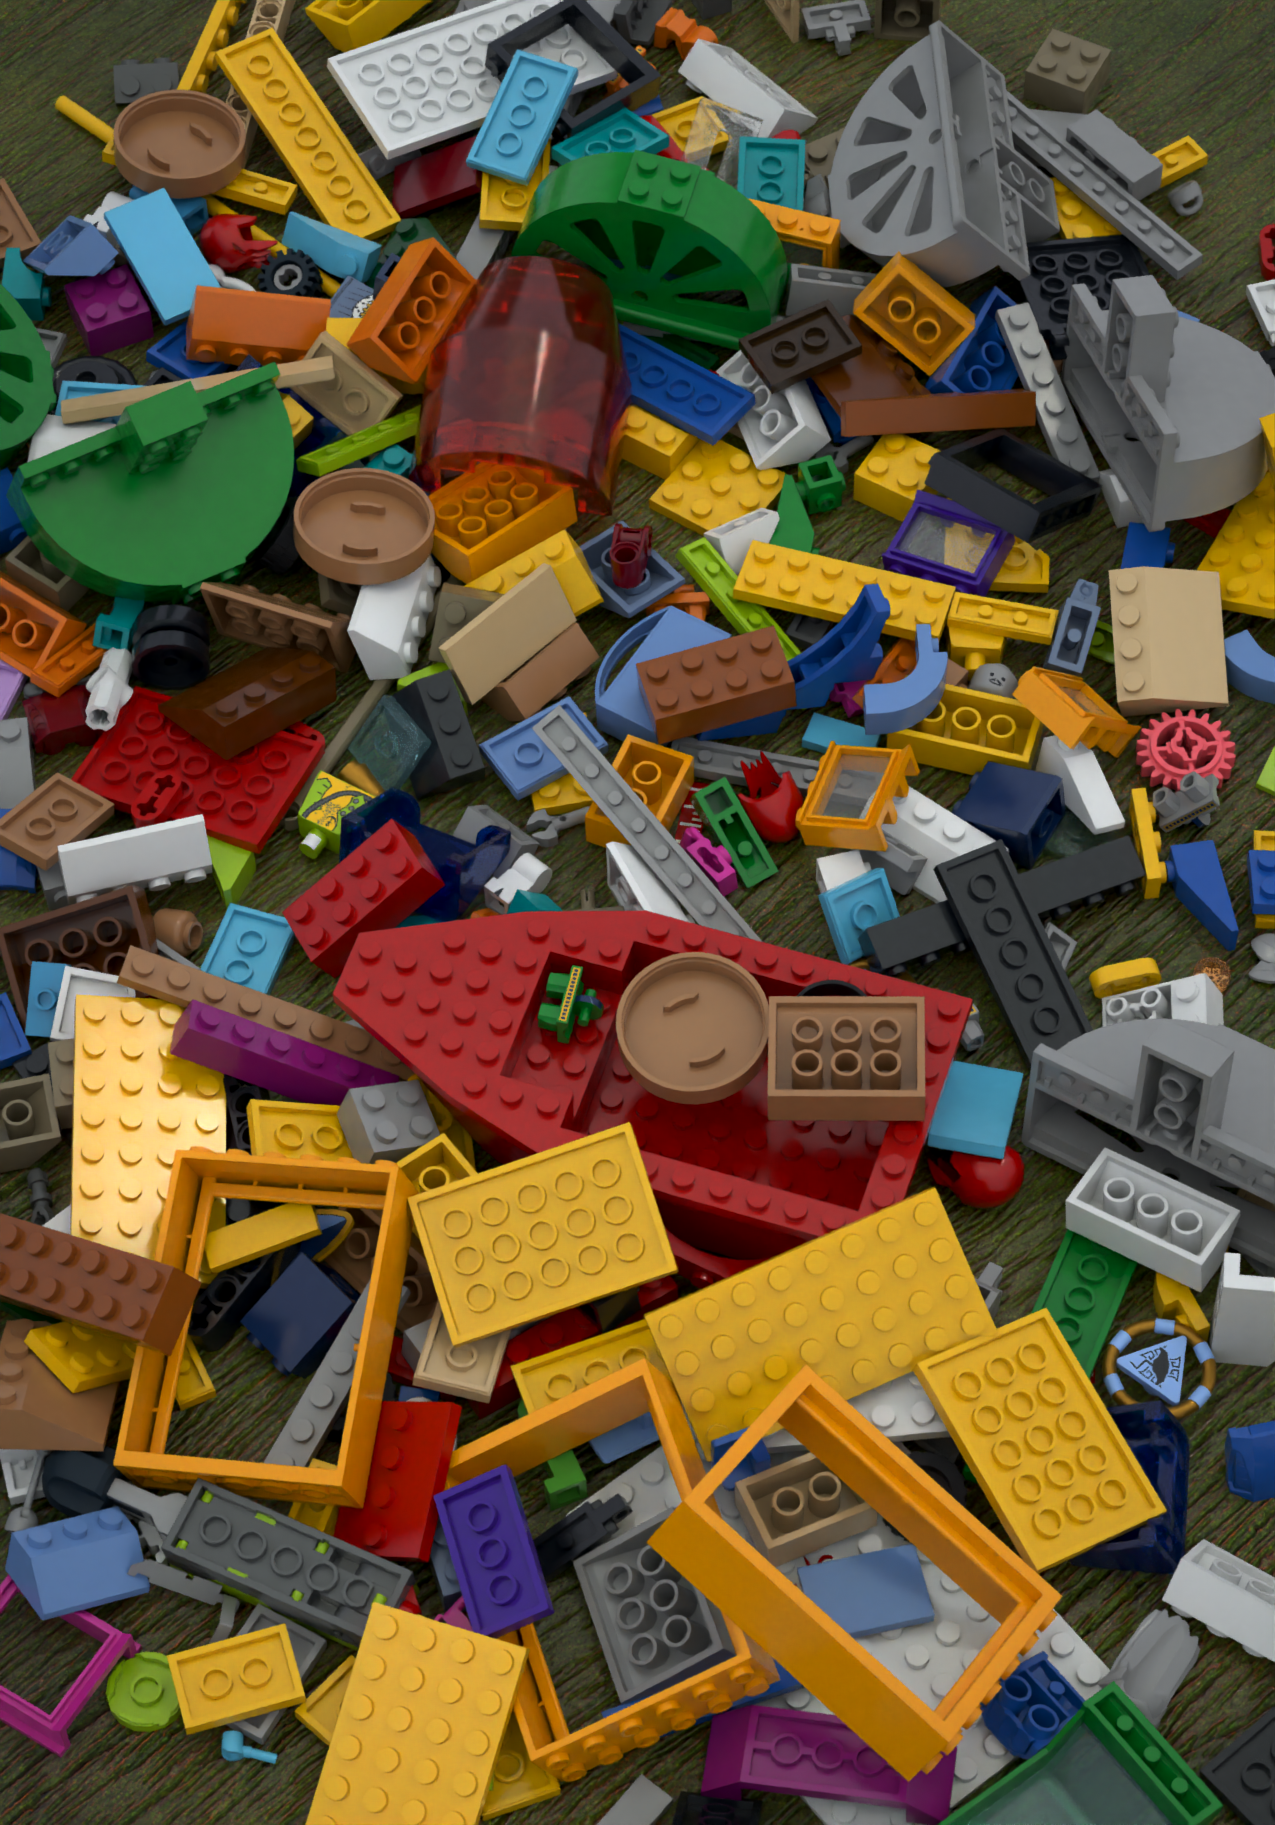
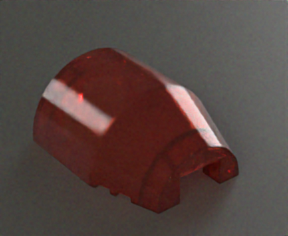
(529, 381)

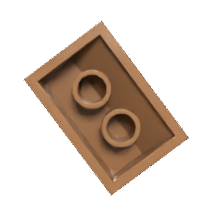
(543, 676)

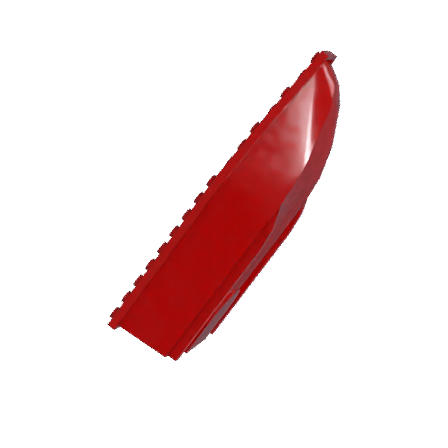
(464, 1018)

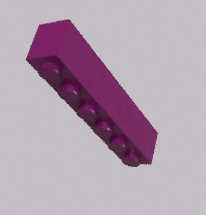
(269, 1057)

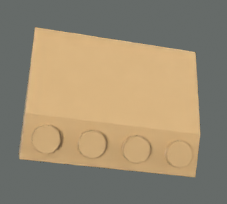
(1167, 640)

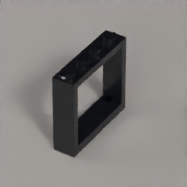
(604, 39)
(1070, 491)

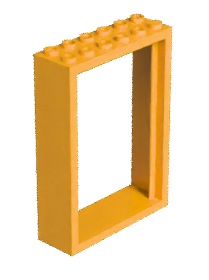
(154, 1378)
(810, 1641)
(537, 1708)

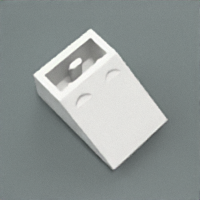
(1182, 999)

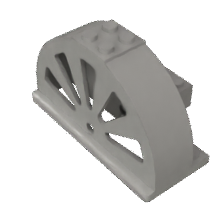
(937, 169)
(1177, 390)
(1185, 1094)

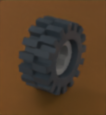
(287, 265)

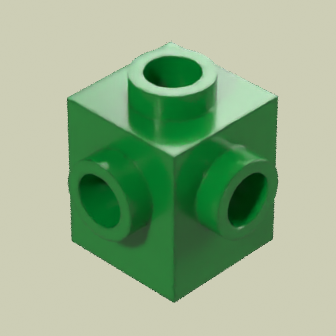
(820, 484)

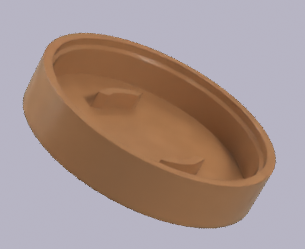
(179, 143)
(364, 526)
(693, 1028)

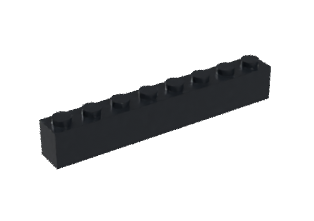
(1052, 890)

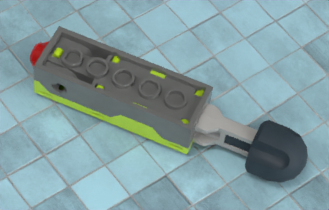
(242, 1547)

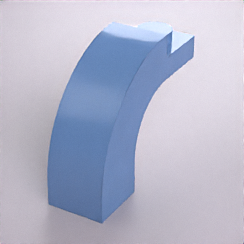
(1250, 667)
(910, 700)

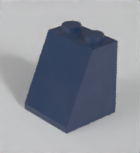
(1016, 807)
(301, 1315)

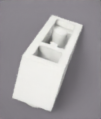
(1083, 784)

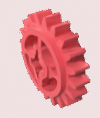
(1190, 746)

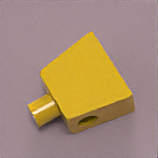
(973, 648)

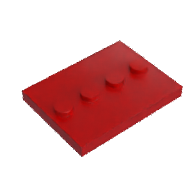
(405, 1473)

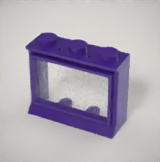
(948, 545)

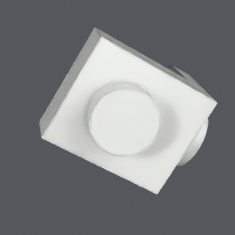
(18, 1471)

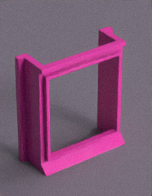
(51, 1729)

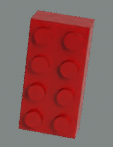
(363, 893)

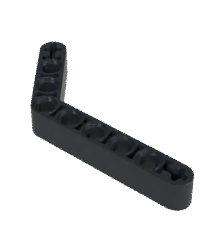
(205, 1326)

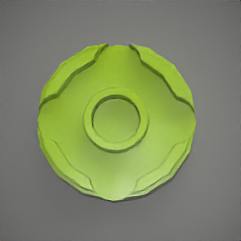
(143, 1693)

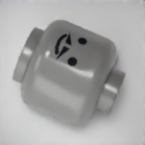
(994, 680)

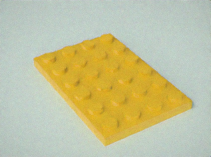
(542, 1235)
(1039, 1441)
(418, 1724)

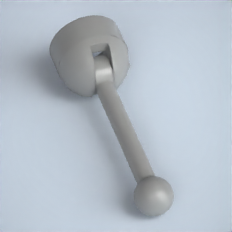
(25, 1517)

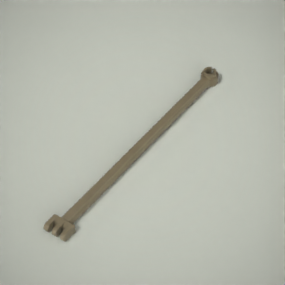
(353, 724)

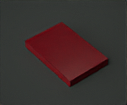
(435, 180)

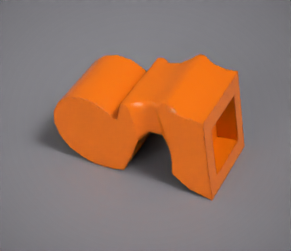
(684, 31)

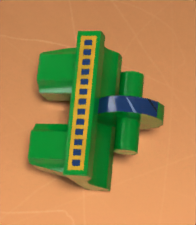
(570, 990)

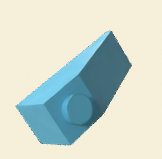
(332, 248)

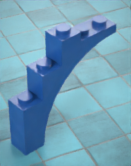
(842, 655)

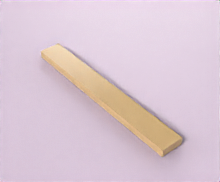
(114, 403)

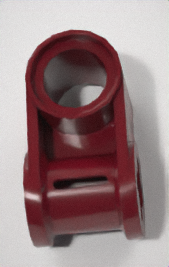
(630, 554)

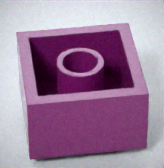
(109, 311)

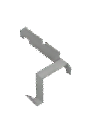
(196, 1588)

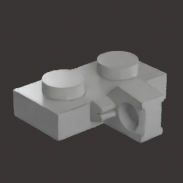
(836, 22)

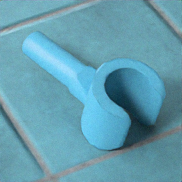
(233, 1749)

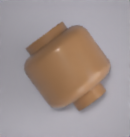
(178, 930)

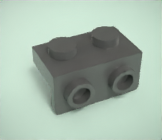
(638, 18)
(138, 80)

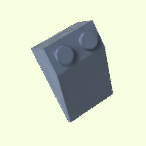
(658, 579)

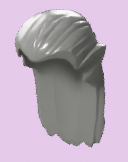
(1154, 1663)

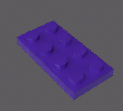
(493, 1553)

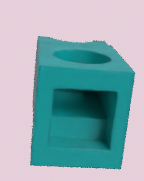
(117, 628)

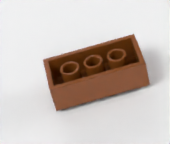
(716, 684)

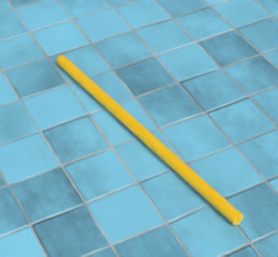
(214, 206)

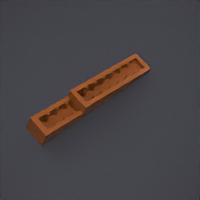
(938, 412)

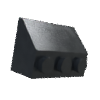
(453, 754)

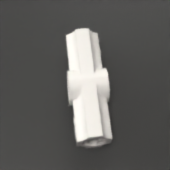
(109, 689)

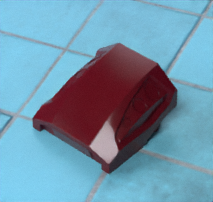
(60, 720)

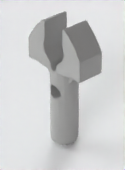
(841, 453)
(553, 825)

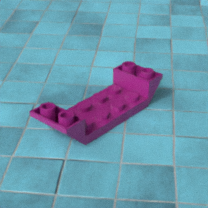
(816, 1759)

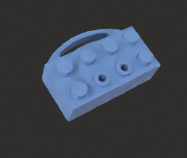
(665, 632)

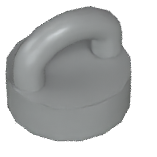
(1184, 194)

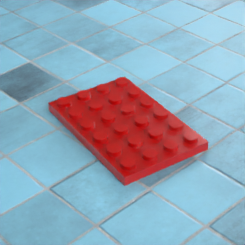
(237, 796)

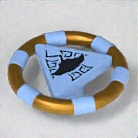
(1159, 1366)

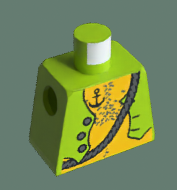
(322, 813)

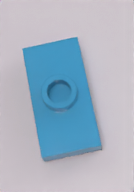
(43, 997)

